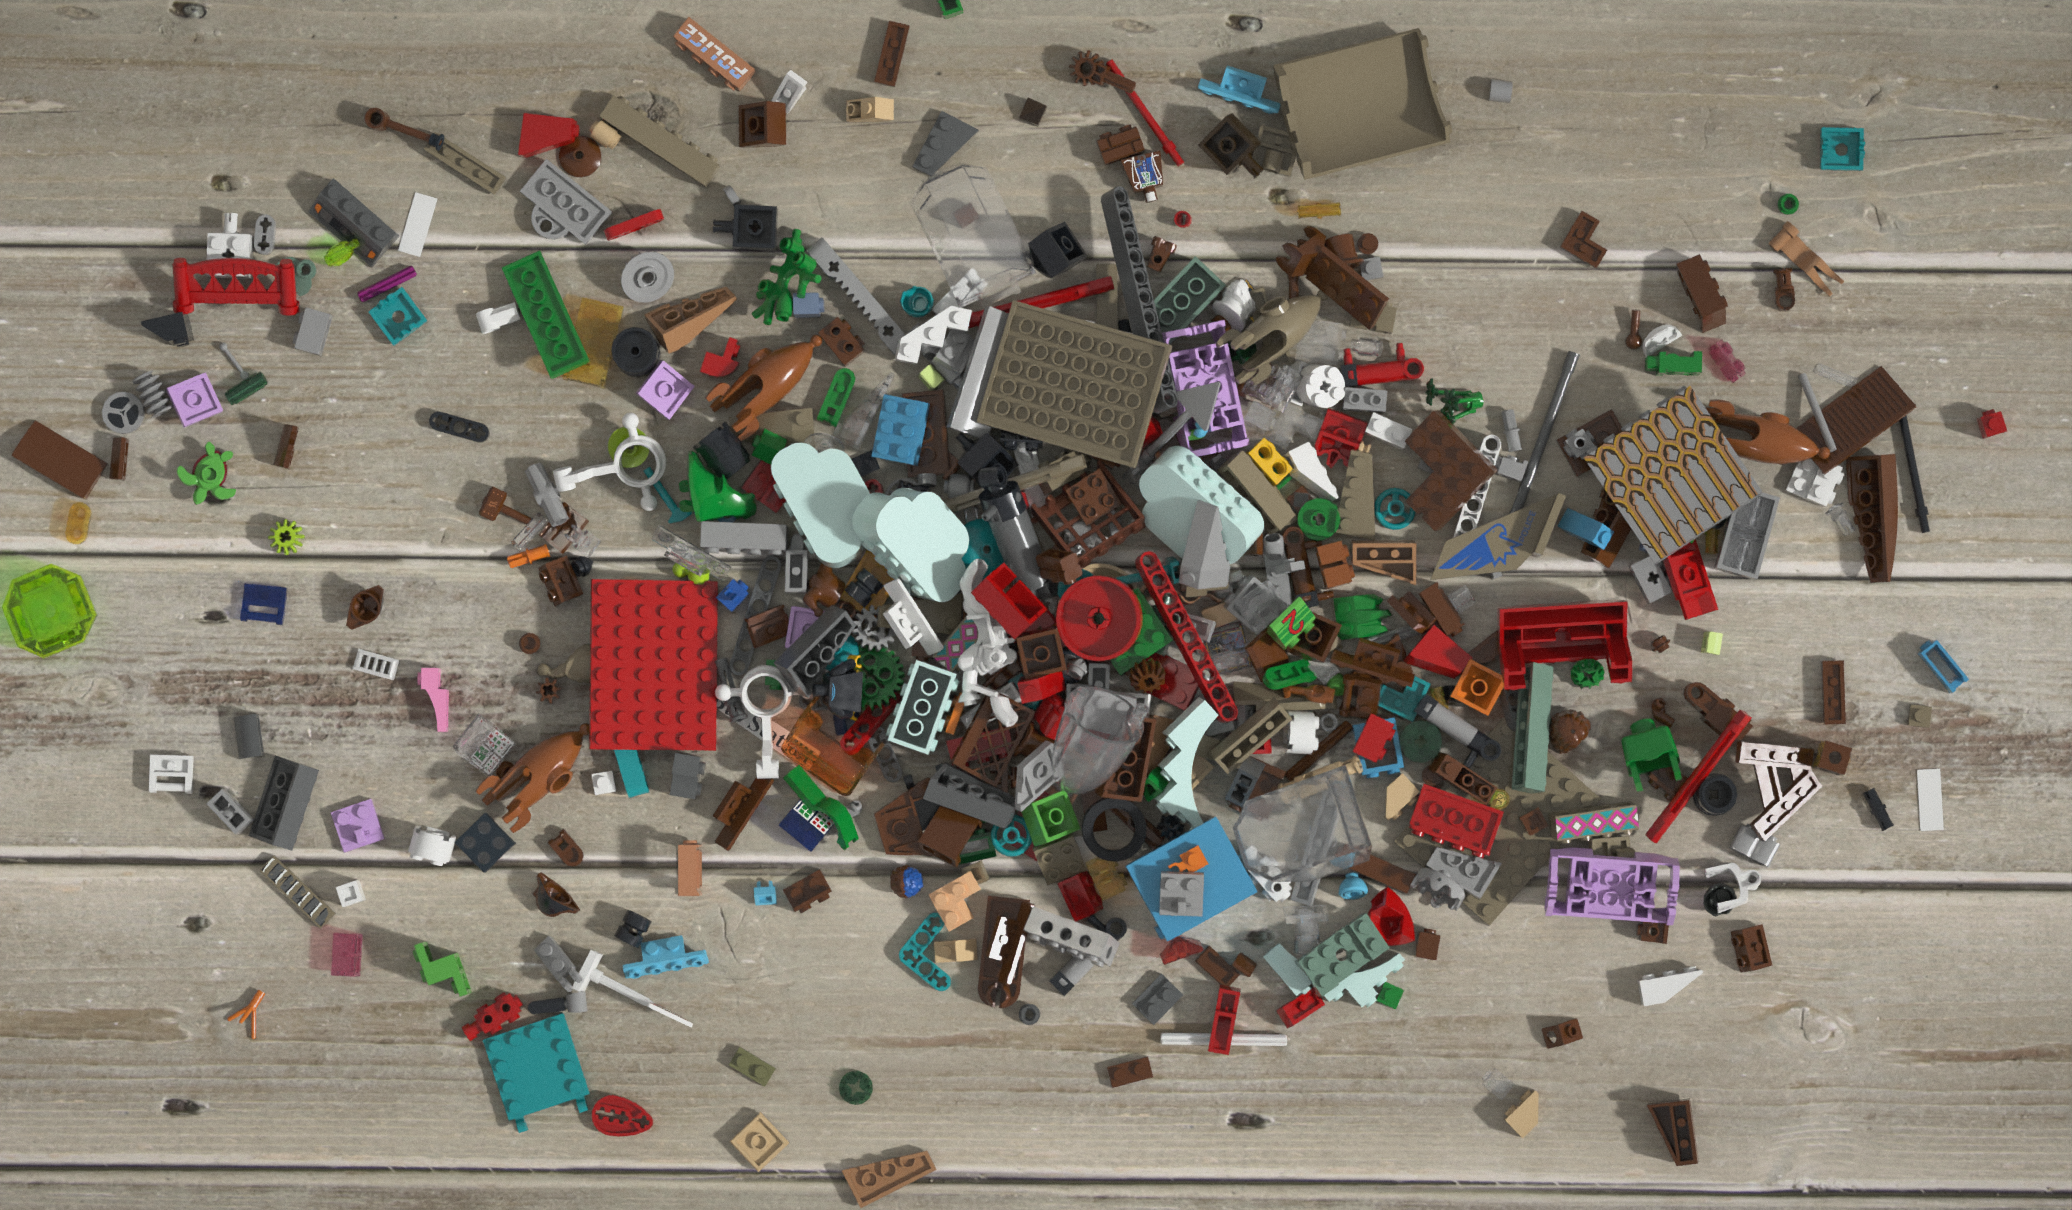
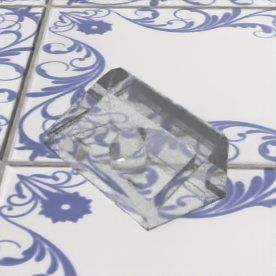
(529, 532)

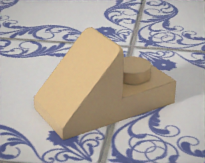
(955, 950)

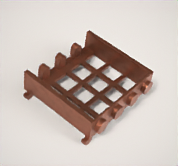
(1054, 505)

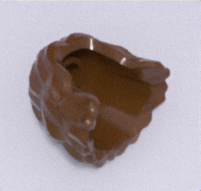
(1561, 727)

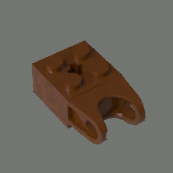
(1714, 710)

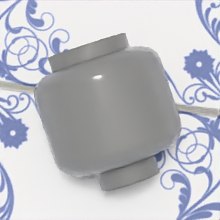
(958, 485)

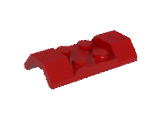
(1690, 581)

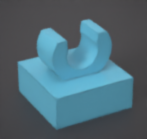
(765, 895)

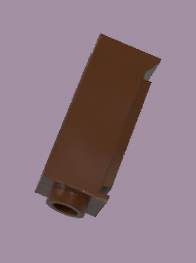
(1442, 610)

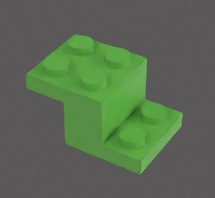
(442, 969)

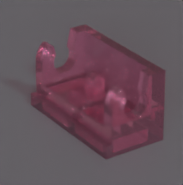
(346, 954)

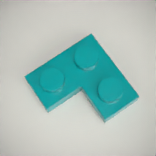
(1403, 703)

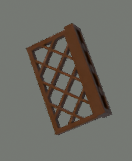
(974, 732)

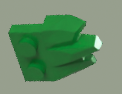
(1360, 616)

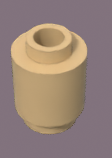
(605, 134)

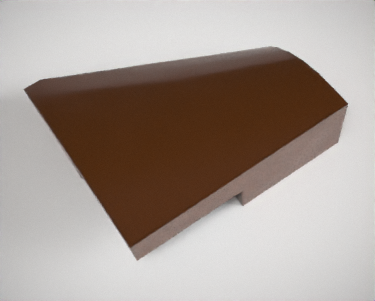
(286, 446)

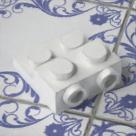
(1812, 485)

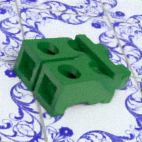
(1675, 365)

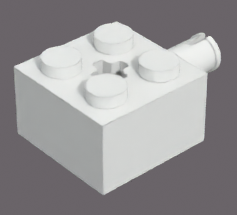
(222, 243)

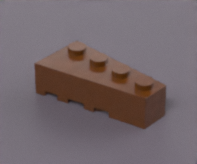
(1130, 778)

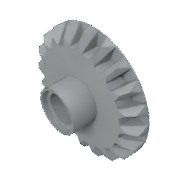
(652, 285)

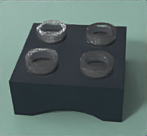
(485, 842)

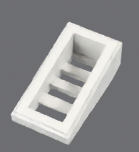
(392, 668)

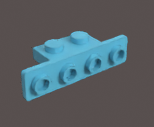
(1242, 87)
(664, 956)

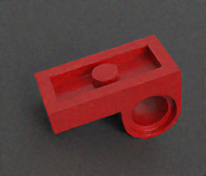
(1299, 1008)

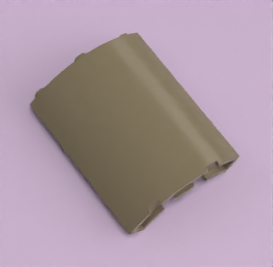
(1361, 103)

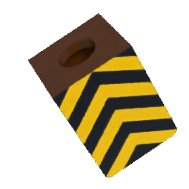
(1822, 757)

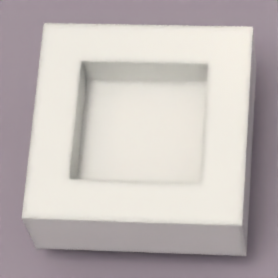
(603, 782)

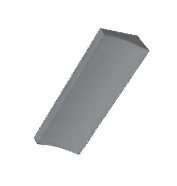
(977, 374)

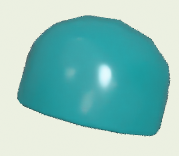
(917, 301)

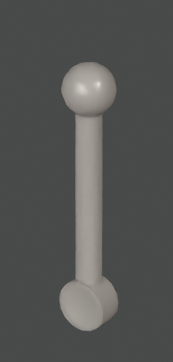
(223, 346)

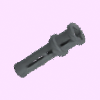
(722, 665)

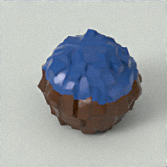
(906, 881)

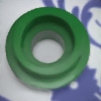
(1788, 197)

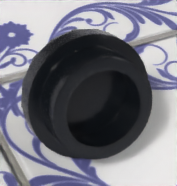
(582, 566)

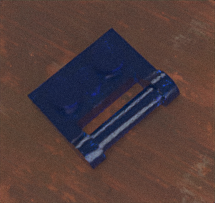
(265, 597)

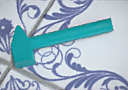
(677, 514)

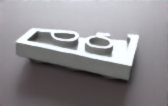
(1468, 871)

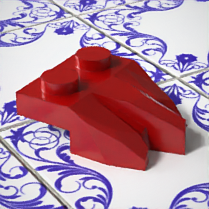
(1338, 436)

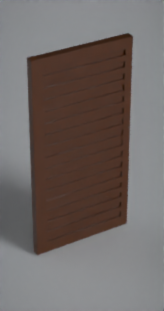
(1859, 417)

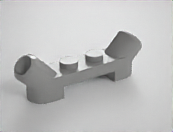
(1273, 556)

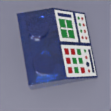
(806, 825)

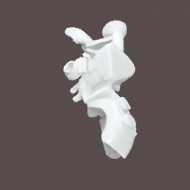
(988, 653)

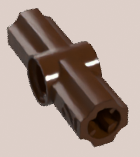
(1152, 833)

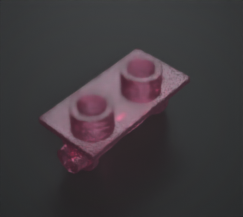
(1724, 353)

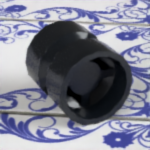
(864, 587)
(635, 921)

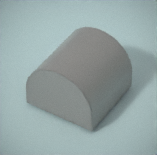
(1500, 91)

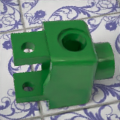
(1649, 750)

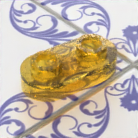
(78, 523)

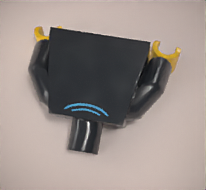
(842, 689)

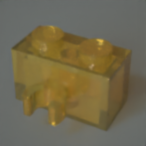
(1106, 877)

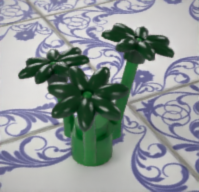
(1470, 400)

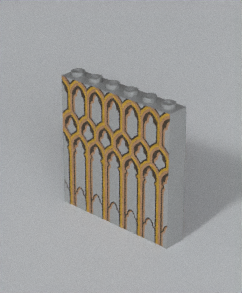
(1672, 474)

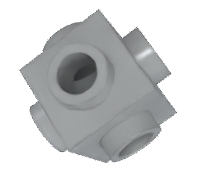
(1571, 447)

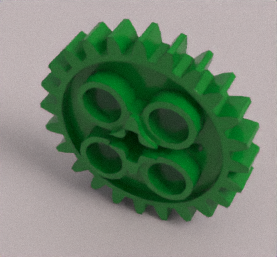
(883, 663)

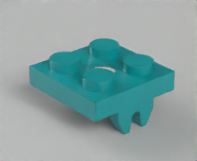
(1855, 143)
(393, 302)

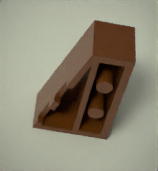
(1703, 292)

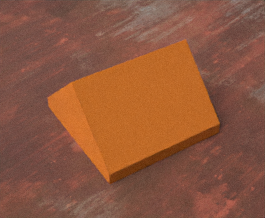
(1478, 687)

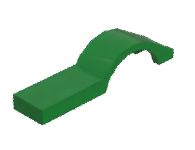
(816, 800)

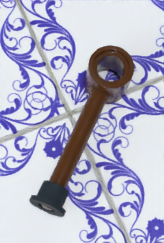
(433, 139)

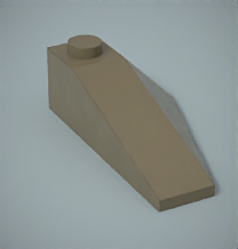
(789, 424)

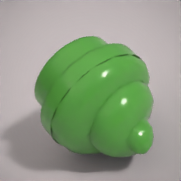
(1337, 683)

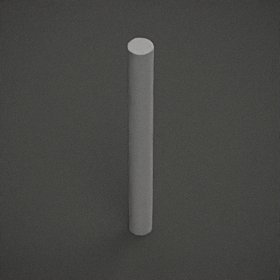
(1817, 412)

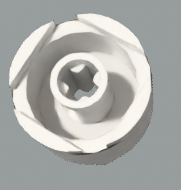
(1321, 385)
(1300, 733)
(431, 845)

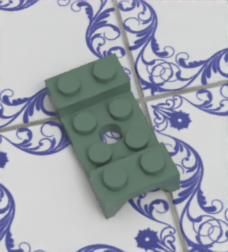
(1359, 941)

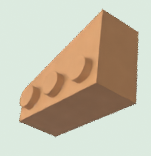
(1386, 557)

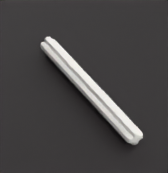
(1237, 1039)

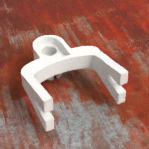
(1743, 882)

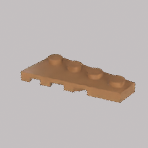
(883, 1177)

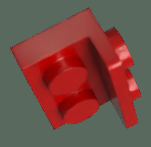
(1080, 896)

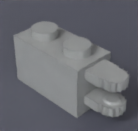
(796, 567)

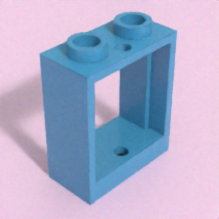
(1391, 769)

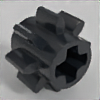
(1165, 824)

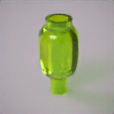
(340, 252)

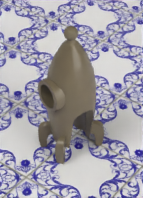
(1282, 325)

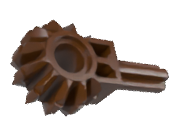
(1099, 73)

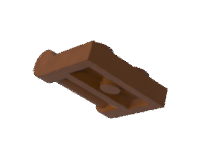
(1367, 698)

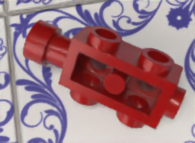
(497, 1014)

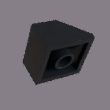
(172, 328)

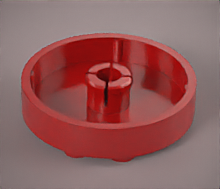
(1077, 622)

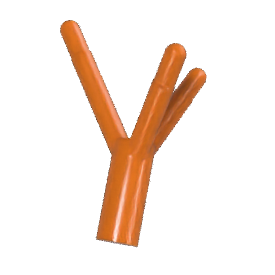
(251, 1008)

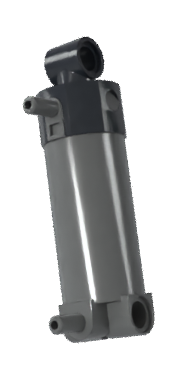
(1013, 529)

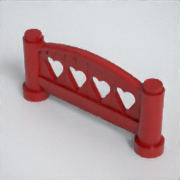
(189, 291)

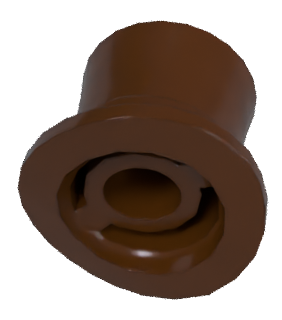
(1344, 248)
(1030, 741)

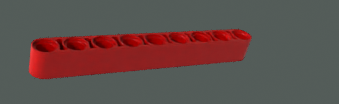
(1177, 630)

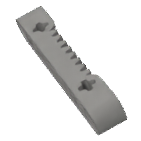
(824, 256)

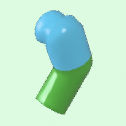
(1197, 433)

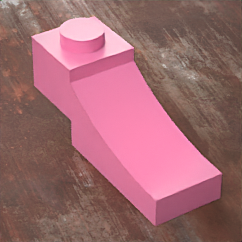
(430, 681)

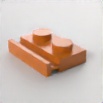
(952, 721)

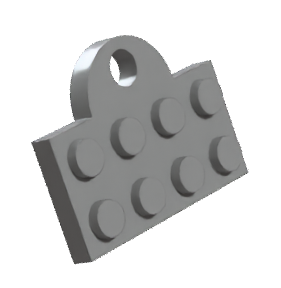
(563, 204)

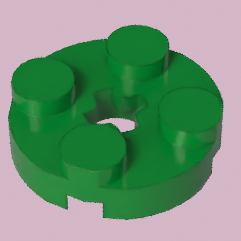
(1329, 512)

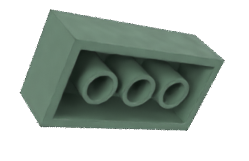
(1187, 296)

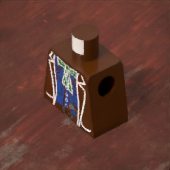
(1144, 174)

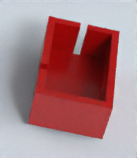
(1015, 608)

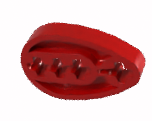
(614, 1127)

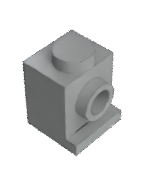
(1511, 468)

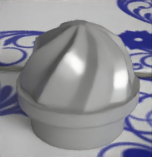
(1076, 668)

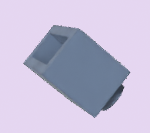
(808, 307)

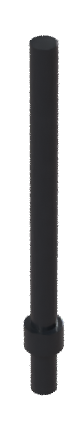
(1921, 511)

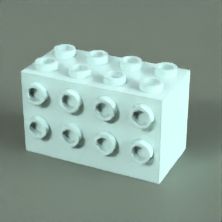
(922, 707)

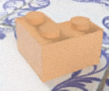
(950, 900)

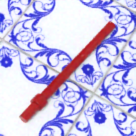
(1168, 146)

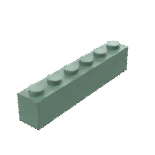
(1532, 729)

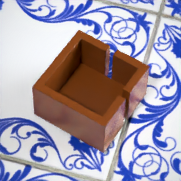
(1334, 565)

